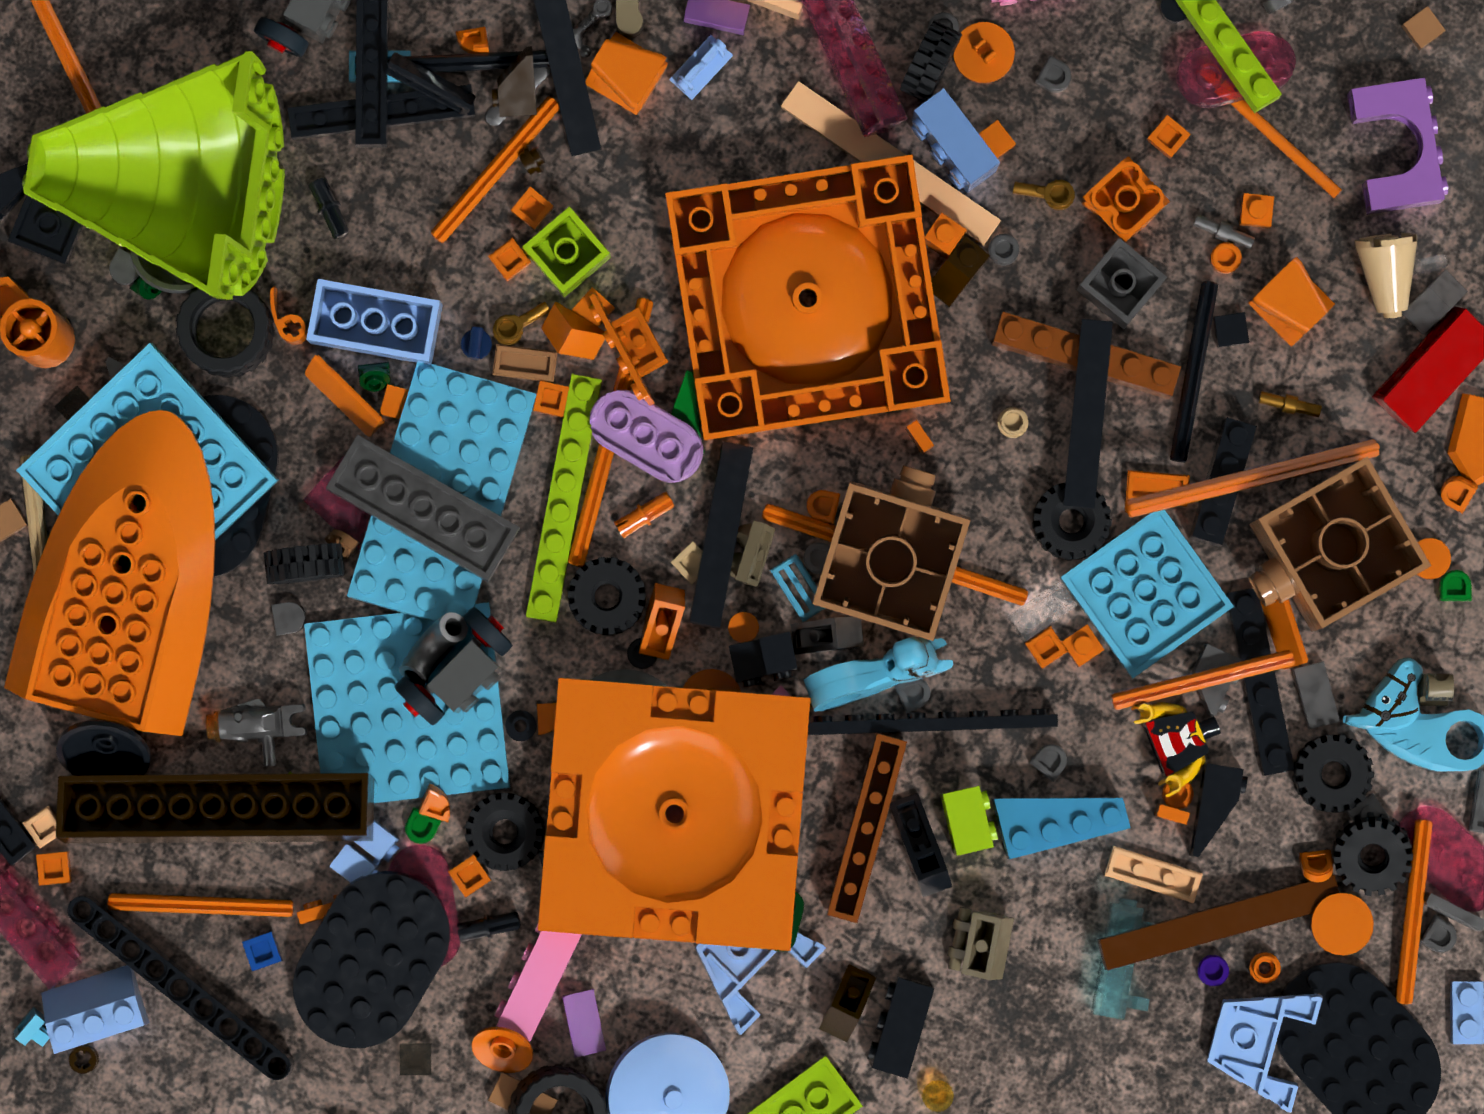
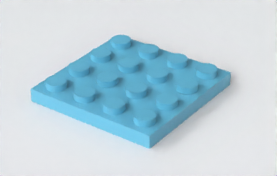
(1146, 592)

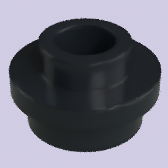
(528, 732)

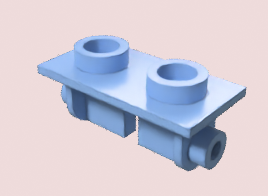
(701, 67)

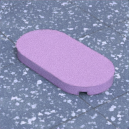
(646, 436)

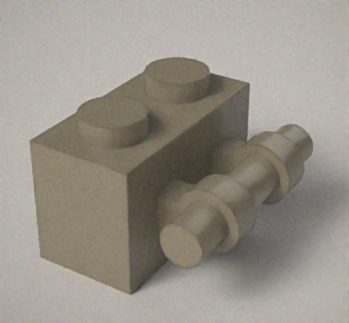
(985, 946)

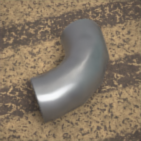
(433, 646)

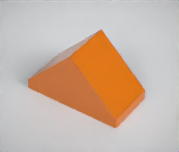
(572, 333)

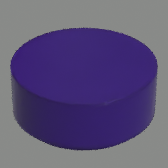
(1212, 970)

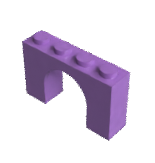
(1408, 104)

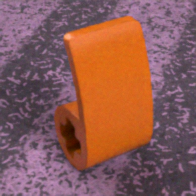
(283, 323)

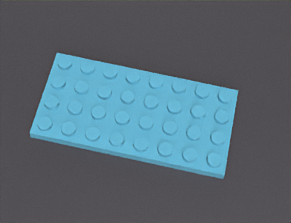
(468, 439)

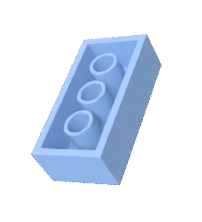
(374, 321)

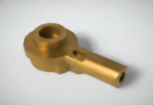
(1057, 194)
(509, 328)

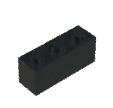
(900, 1027)

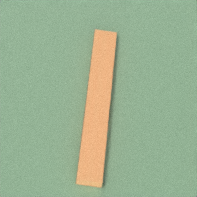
(847, 135)

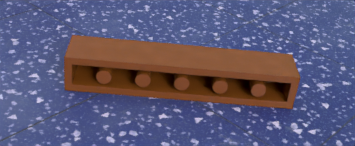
(1061, 349)
(866, 828)

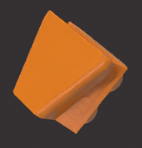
(626, 72)
(1125, 199)
(1291, 302)

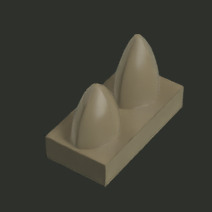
(756, 540)

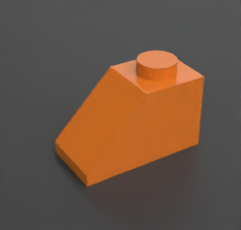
(662, 621)

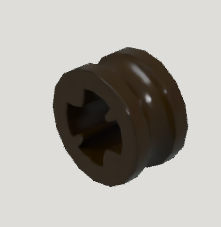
(93, 1061)

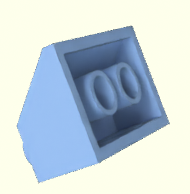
(93, 1009)

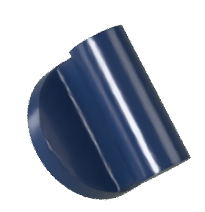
(476, 343)

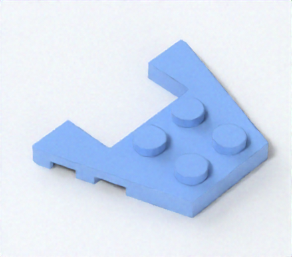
(733, 966)
(1248, 1036)

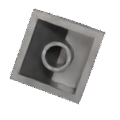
(1121, 283)

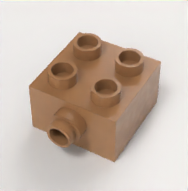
(1335, 547)
(893, 555)

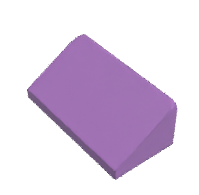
(718, 15)
(584, 1023)

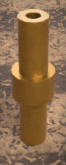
(1290, 404)

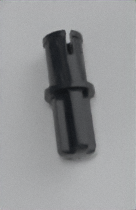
(329, 207)
(488, 926)

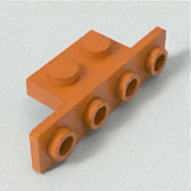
(635, 344)

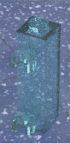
(1113, 986)

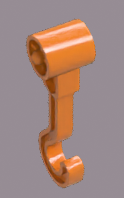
(33, 328)

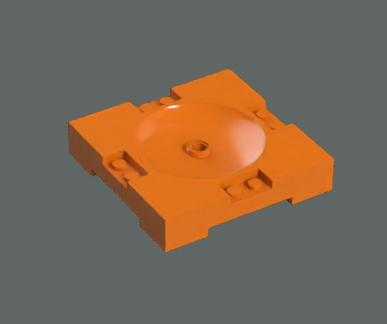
(832, 231)
(617, 858)

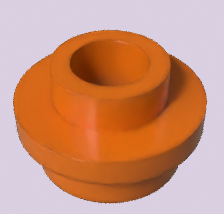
(1274, 971)

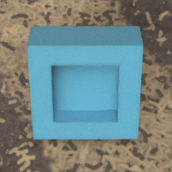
(32, 1028)

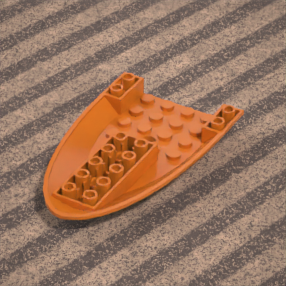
(160, 606)

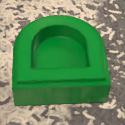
(1455, 587)
(420, 827)

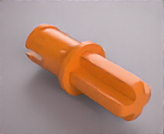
(644, 514)

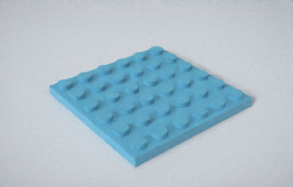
(144, 386)
(369, 729)

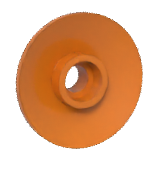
(502, 1049)

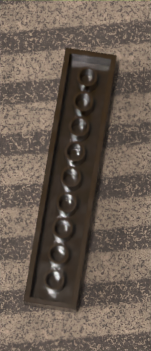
(215, 808)

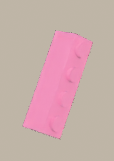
(536, 982)

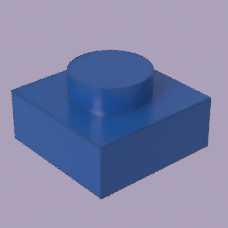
(262, 951)

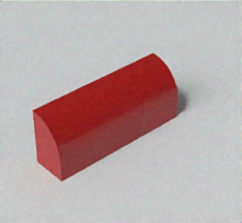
(1433, 370)

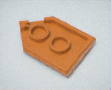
(1467, 438)

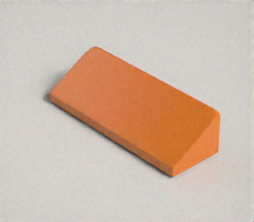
(343, 396)
(1285, 630)

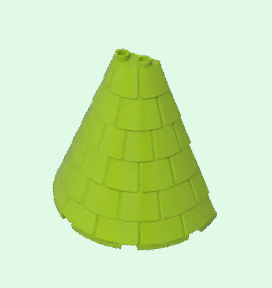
(175, 174)

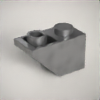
(1214, 697)

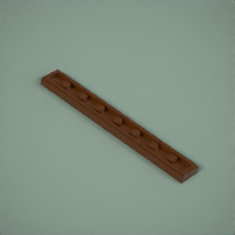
(1213, 923)

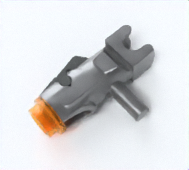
(255, 721)

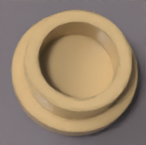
(1012, 422)

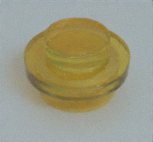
(937, 1095)

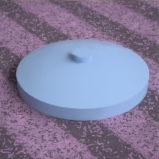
(668, 1077)

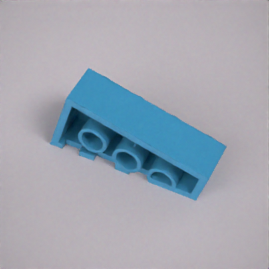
(1048, 823)

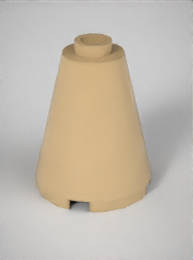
(1388, 270)

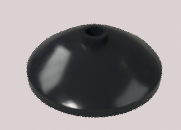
(102, 749)

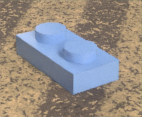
(1467, 1012)

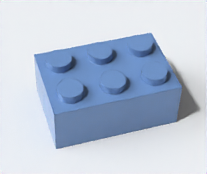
(954, 141)

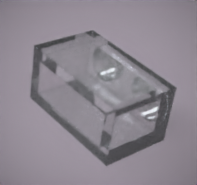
(1041, 611)

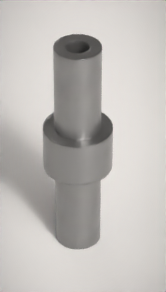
(1224, 231)

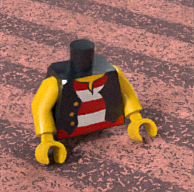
(1176, 741)

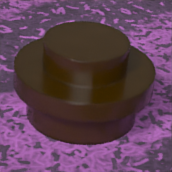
(532, 159)

